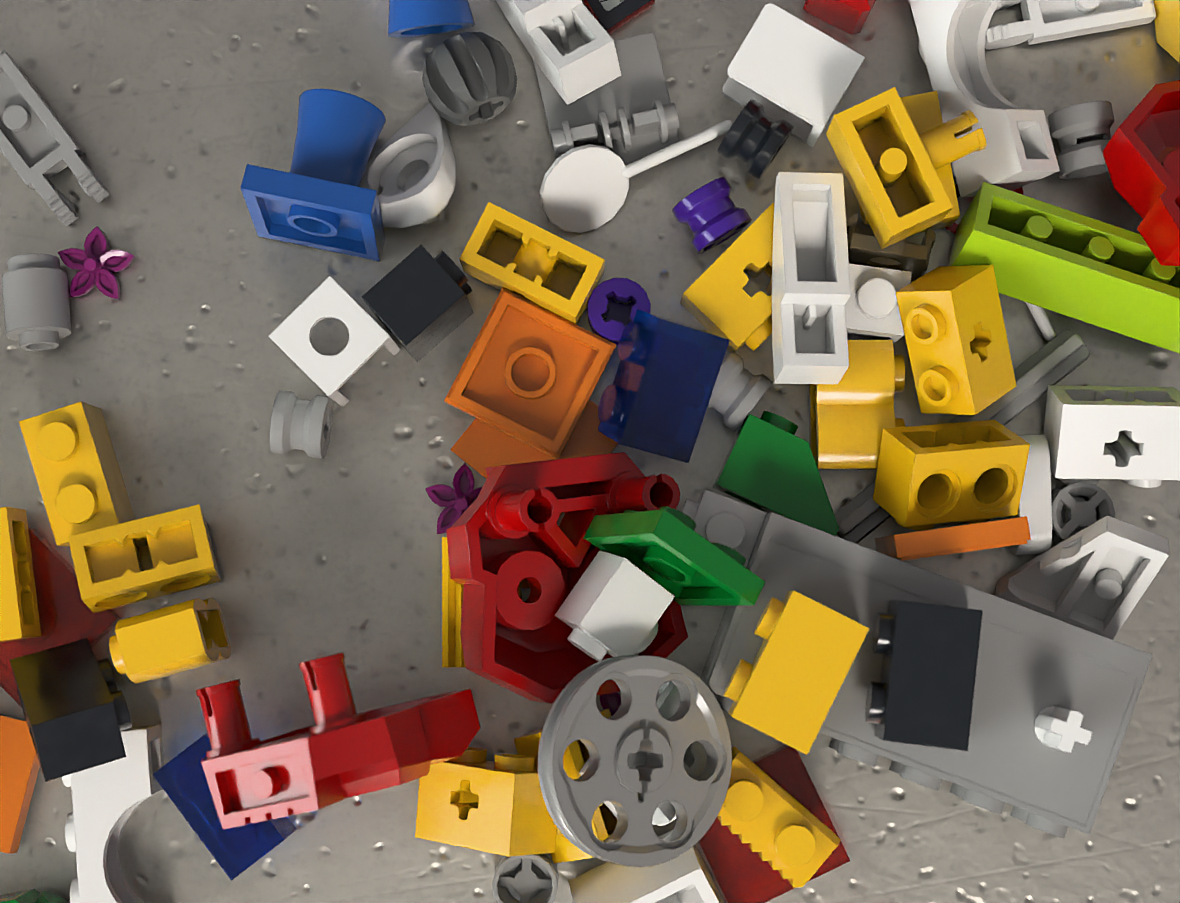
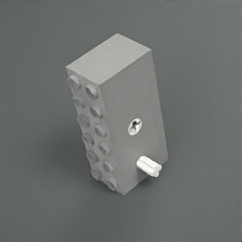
(1045, 691)

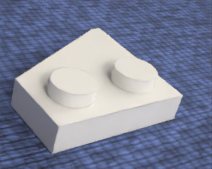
(1089, 576)

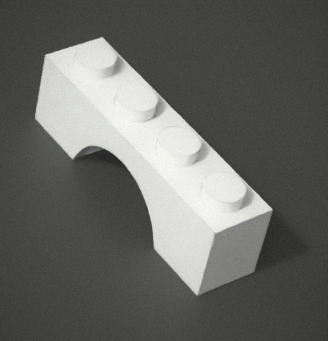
(954, 52)
(101, 807)

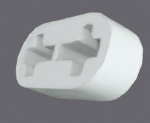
(1036, 498)

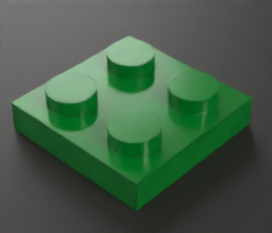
(677, 557)

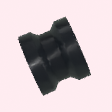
(755, 138)

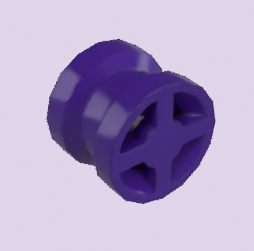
(711, 215)
(618, 314)

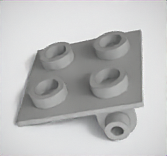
(625, 114)

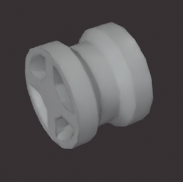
(737, 391)
(301, 424)
(1085, 506)

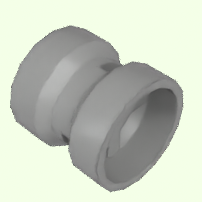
(1082, 136)
(525, 885)

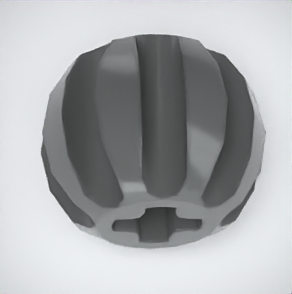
(469, 78)

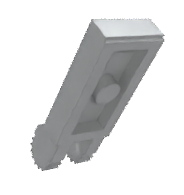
(39, 143)

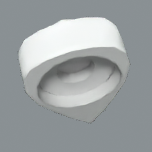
(413, 172)

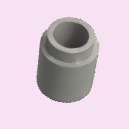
(36, 301)

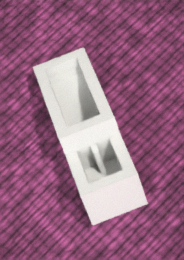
(565, 44)
(809, 279)

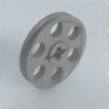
(639, 789)

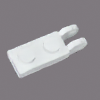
(1065, 19)

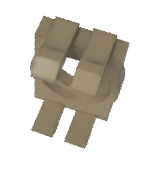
(909, 255)

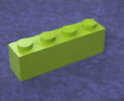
(1071, 265)

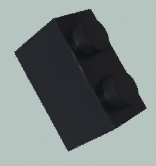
(421, 300)
(924, 674)
(71, 708)

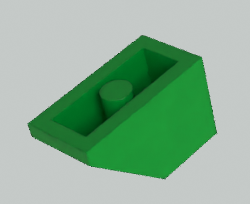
(776, 473)

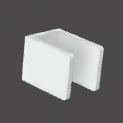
(792, 72)
(364, 338)

